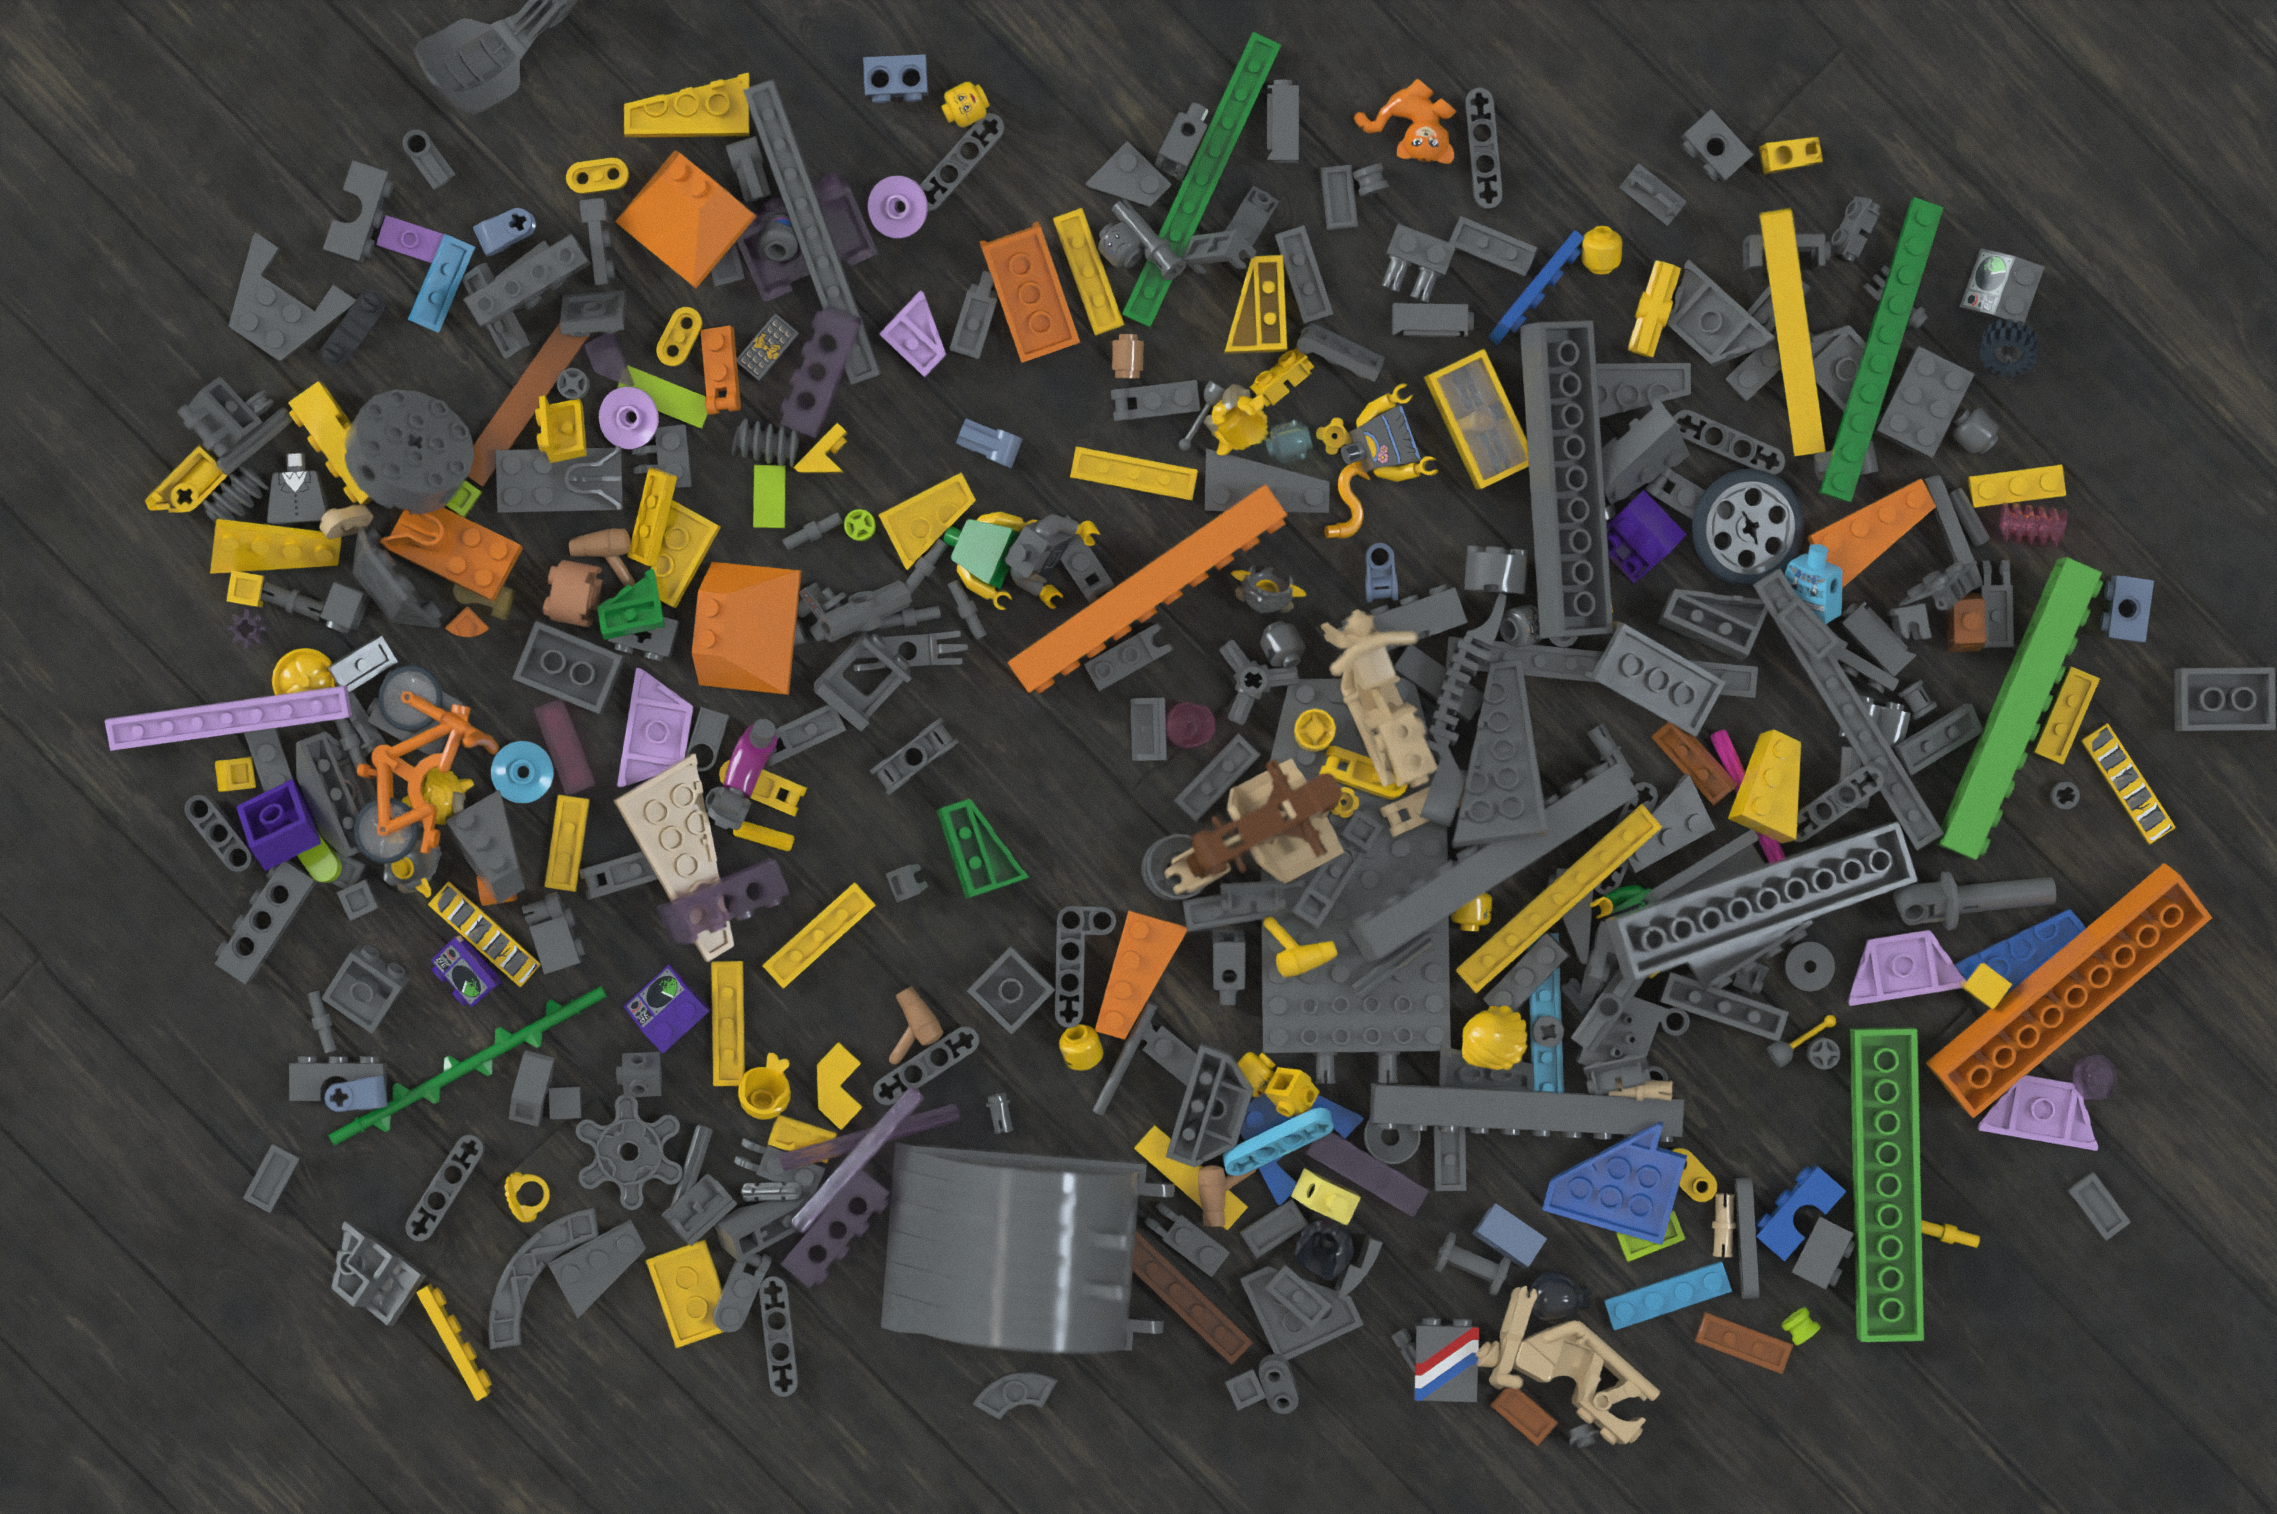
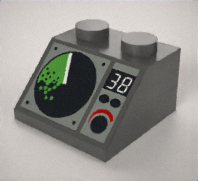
(2001, 286)

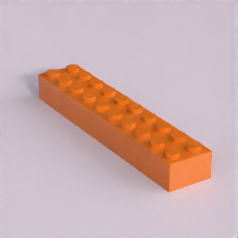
(1147, 588)
(2069, 990)

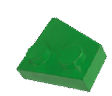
(633, 609)

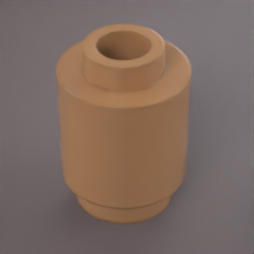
(1127, 356)

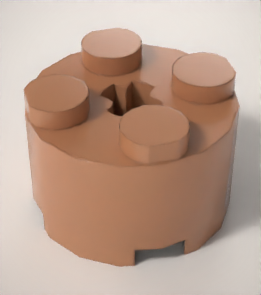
(573, 593)

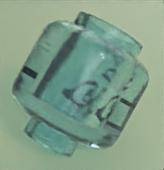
(1289, 441)

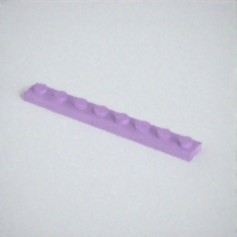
(228, 717)

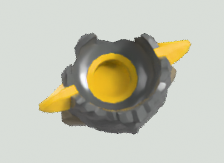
(1265, 591)
(414, 870)

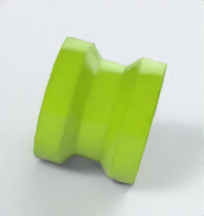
(855, 523)
(1800, 1326)

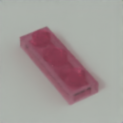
(565, 746)

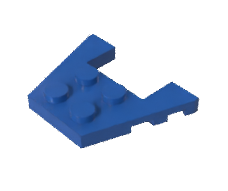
(1263, 1116)

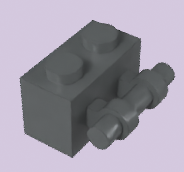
(219, 417)

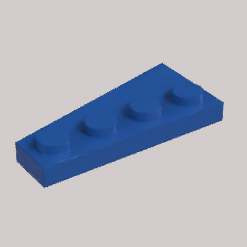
(1532, 295)
(2027, 950)

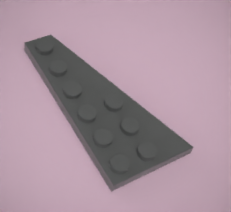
(1503, 775)

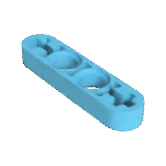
(1306, 1126)

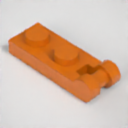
(720, 369)

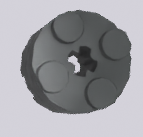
(1496, 570)

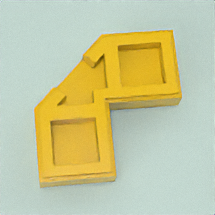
(832, 1098)

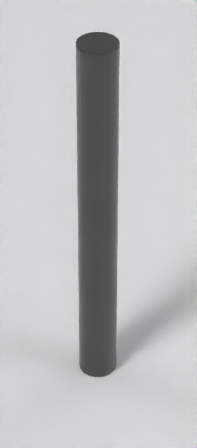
(1125, 1057)

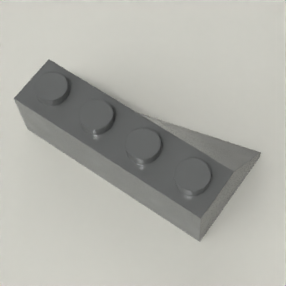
(1422, 616)

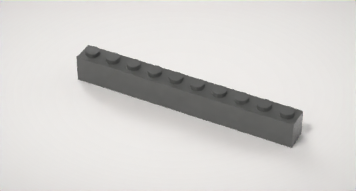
(1521, 1110)

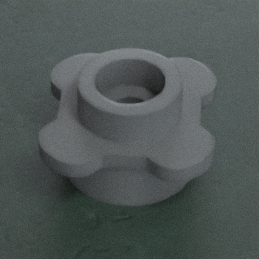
(1583, 1435)

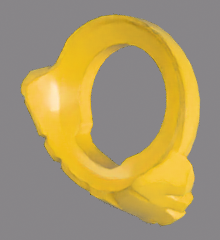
(523, 1212)

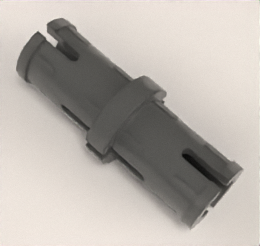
(292, 601)

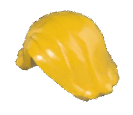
(1494, 1038)

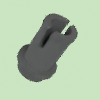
(1000, 1112)

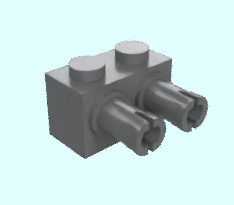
(1421, 251)

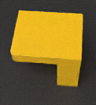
(245, 589)
(1986, 985)

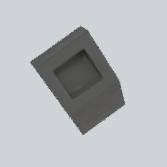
(1253, 215)
(531, 1087)

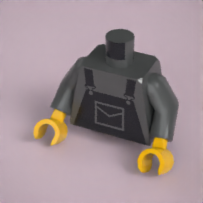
(1039, 551)

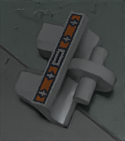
(818, 602)

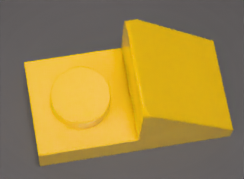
(816, 460)

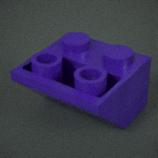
(1641, 536)

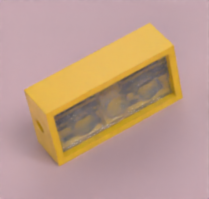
(1479, 419)

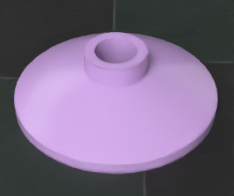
(884, 209)
(615, 417)

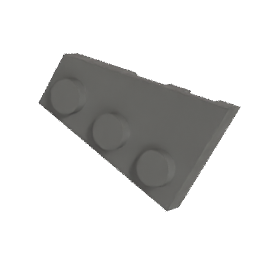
(1682, 822)
(1458, 1073)
(596, 1265)

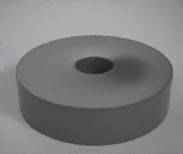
(1823, 969)

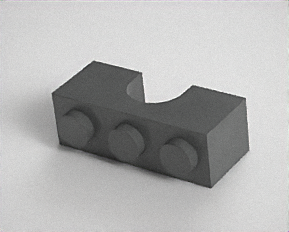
(354, 238)
(310, 1077)

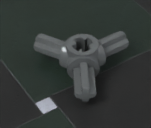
(1246, 696)

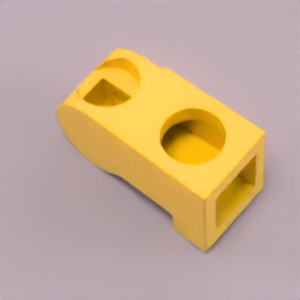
(1790, 154)

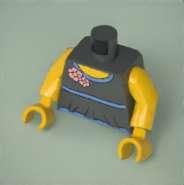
(1385, 441)

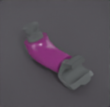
(744, 769)

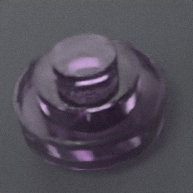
(2094, 1077)

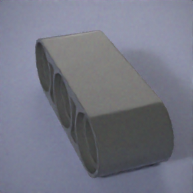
(206, 826)

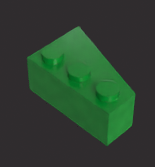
(976, 850)

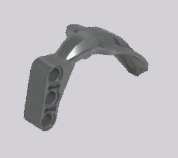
(480, 62)

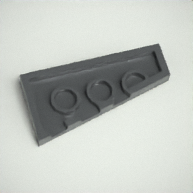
(1639, 384)
(1234, 478)

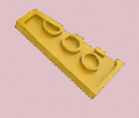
(692, 112)

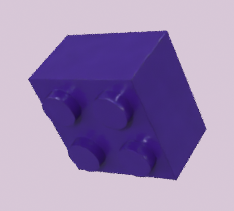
(278, 824)

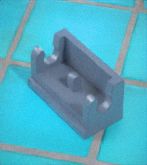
(1509, 1236)

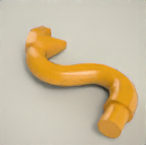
(1349, 528)

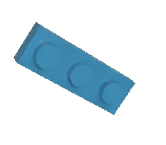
(441, 283)

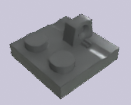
(593, 313)

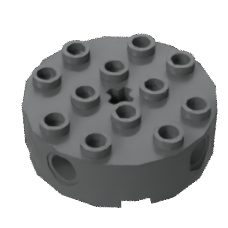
(409, 451)

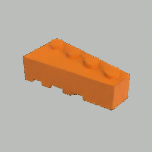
(1872, 529)

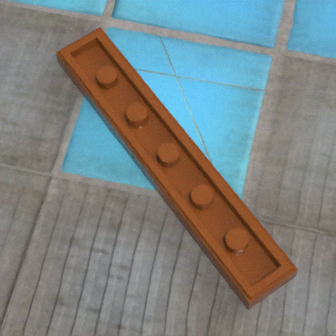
(522, 401)

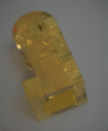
(501, 605)

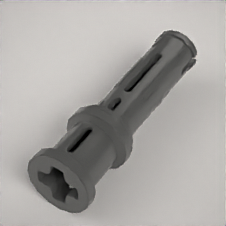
(1156, 248)

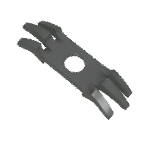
(926, 648)

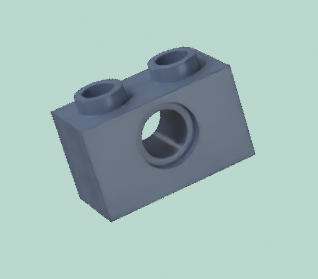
(2139, 594)

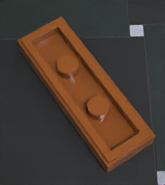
(1696, 761)
(1743, 1342)

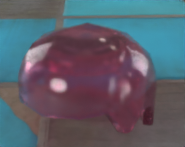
(1190, 725)

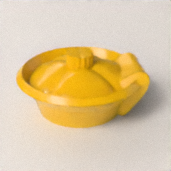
(302, 671)

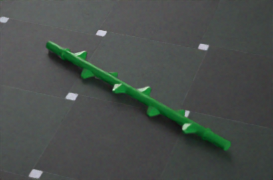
(454, 1069)

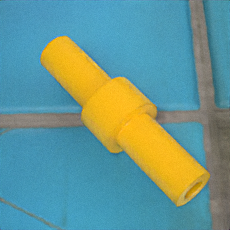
(1949, 1234)

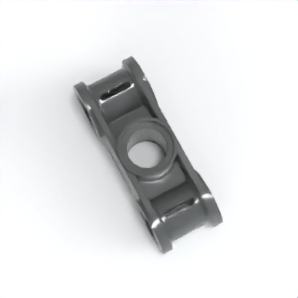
(927, 743)

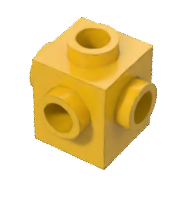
(1291, 1091)

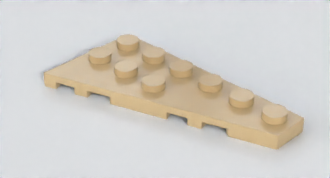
(677, 840)

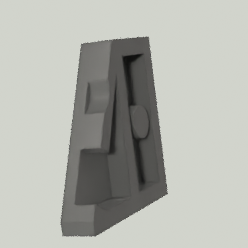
(1130, 178)

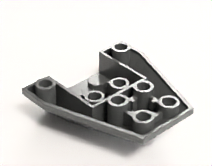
(390, 591)

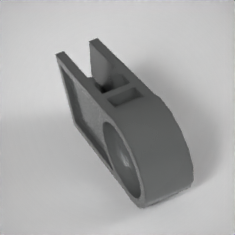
(710, 731)

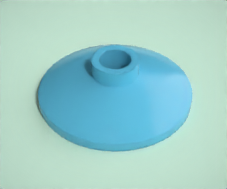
(505, 772)

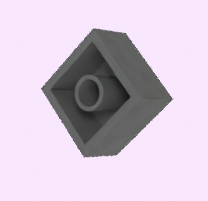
(1011, 989)

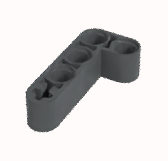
(1076, 965)

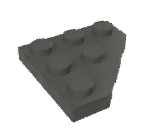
(1286, 1331)

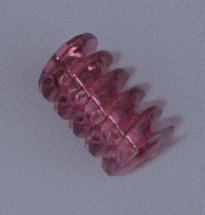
(2032, 524)

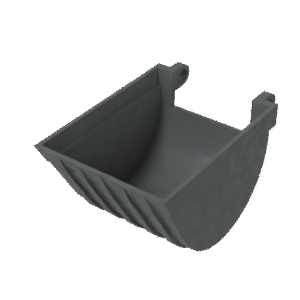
(1014, 1248)

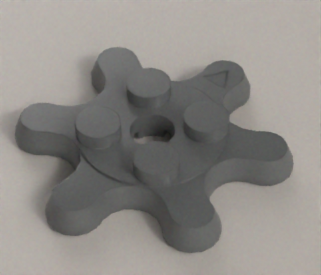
(612, 1166)

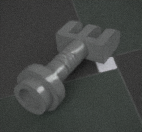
(1916, 317)

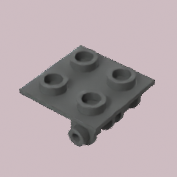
(1945, 587)

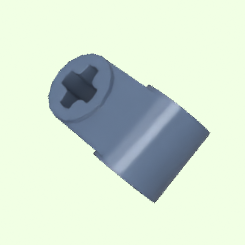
(499, 233)
(1380, 575)
(362, 1094)

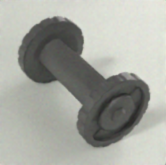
(1472, 1263)

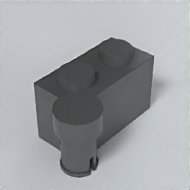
(553, 933)

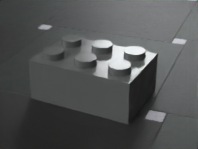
(1923, 402)
(569, 667)
(2224, 699)

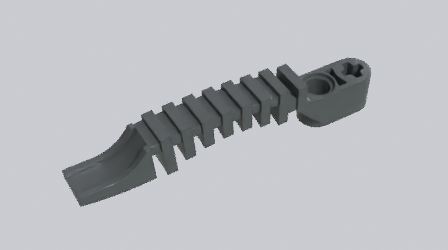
(1448, 778)

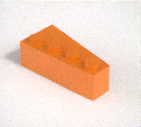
(1140, 961)

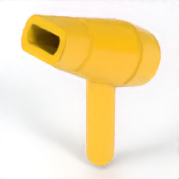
(1298, 958)

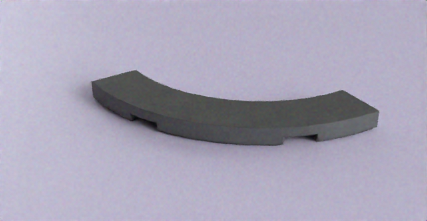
(527, 1265)

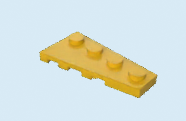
(268, 547)

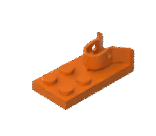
(1030, 293)
(454, 550)

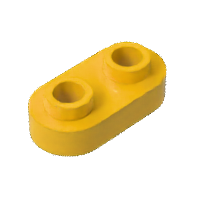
(597, 175)
(678, 336)
(1692, 1174)

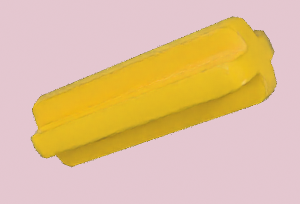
(765, 836)

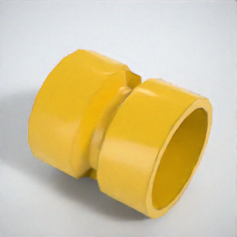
(1314, 730)

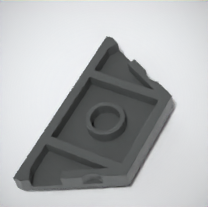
(1713, 320)
(1836, 362)

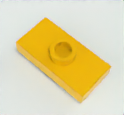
(794, 1134)

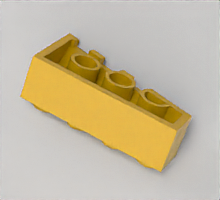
(328, 430)

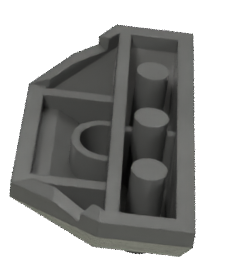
(332, 789)
(1210, 1109)

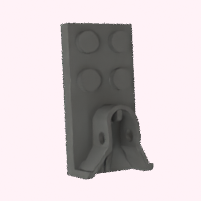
(579, 484)
(1657, 679)

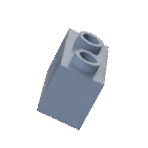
(895, 68)

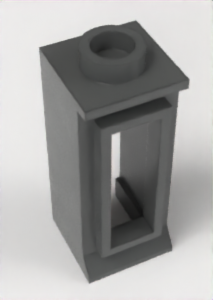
(1283, 122)
(1431, 320)
(1875, 638)

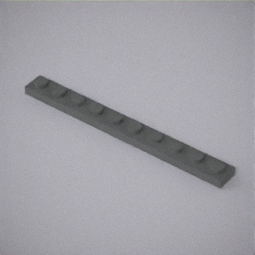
(808, 218)
(1573, 664)
(1855, 721)

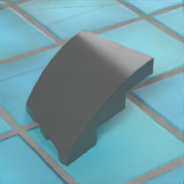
(374, 1275)

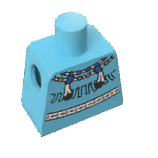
(1817, 582)

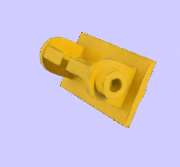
(1291, 366)

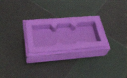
(409, 239)

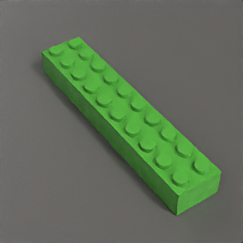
(2018, 708)
(1886, 1184)

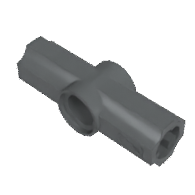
(865, 611)
(1596, 1024)

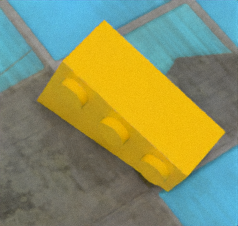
(1260, 313)
(1770, 788)

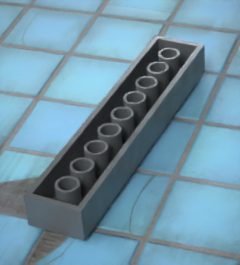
(1566, 478)
(1487, 865)
(1761, 900)

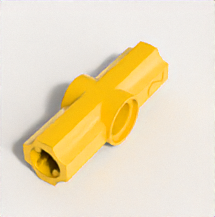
(1653, 309)

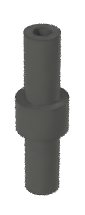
(812, 531)
(924, 566)
(967, 609)
(910, 617)
(350, 742)
(321, 1021)

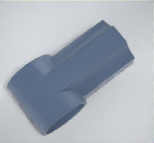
(996, 445)

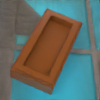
(1524, 1414)

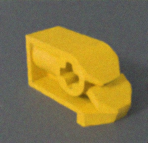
(195, 472)

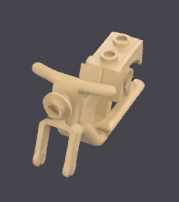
(1376, 703)
(1567, 1351)

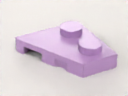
(916, 335)

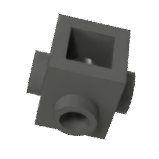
(640, 1074)

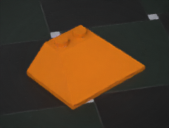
(685, 218)
(746, 627)

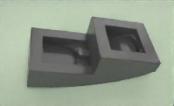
(1357, 1271)

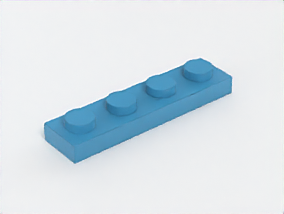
(1667, 1295)

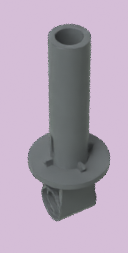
(1946, 900)

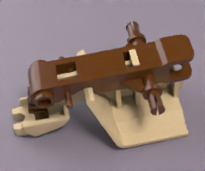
(1277, 820)

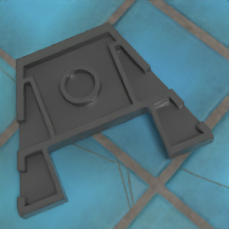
(273, 316)

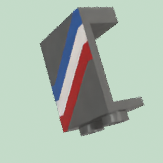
(1446, 1360)

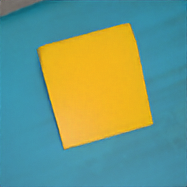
(235, 774)

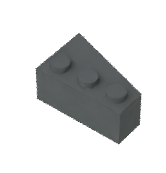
(1715, 620)
(488, 845)

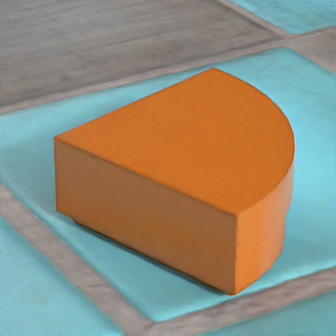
(467, 624)

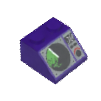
(465, 971)
(666, 1008)

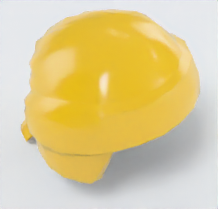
(765, 1090)

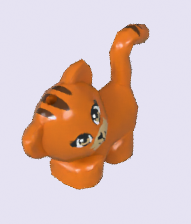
(1426, 137)

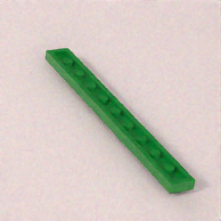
(1205, 172)
(1881, 350)

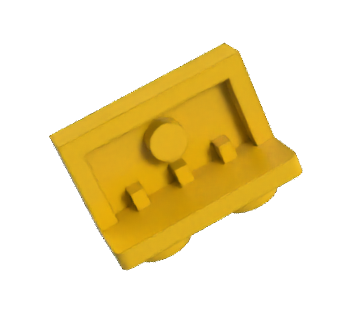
(561, 429)

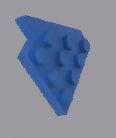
(1622, 1188)

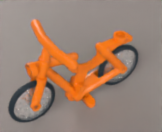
(410, 701)

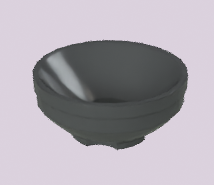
(1398, 1153)

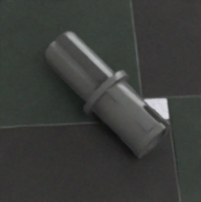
(1608, 749)

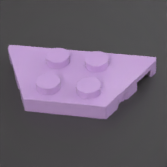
(655, 730)
(1903, 968)
(2042, 1112)

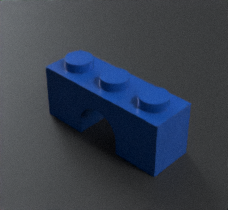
(1813, 1188)

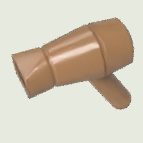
(607, 544)
(921, 1023)
(1213, 1192)

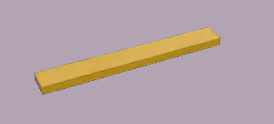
(1792, 332)
(1558, 898)

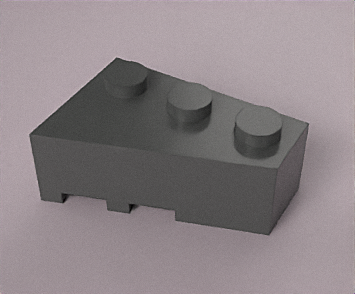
(1642, 453)

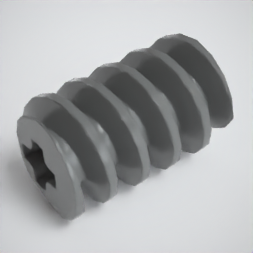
(766, 442)
(235, 495)

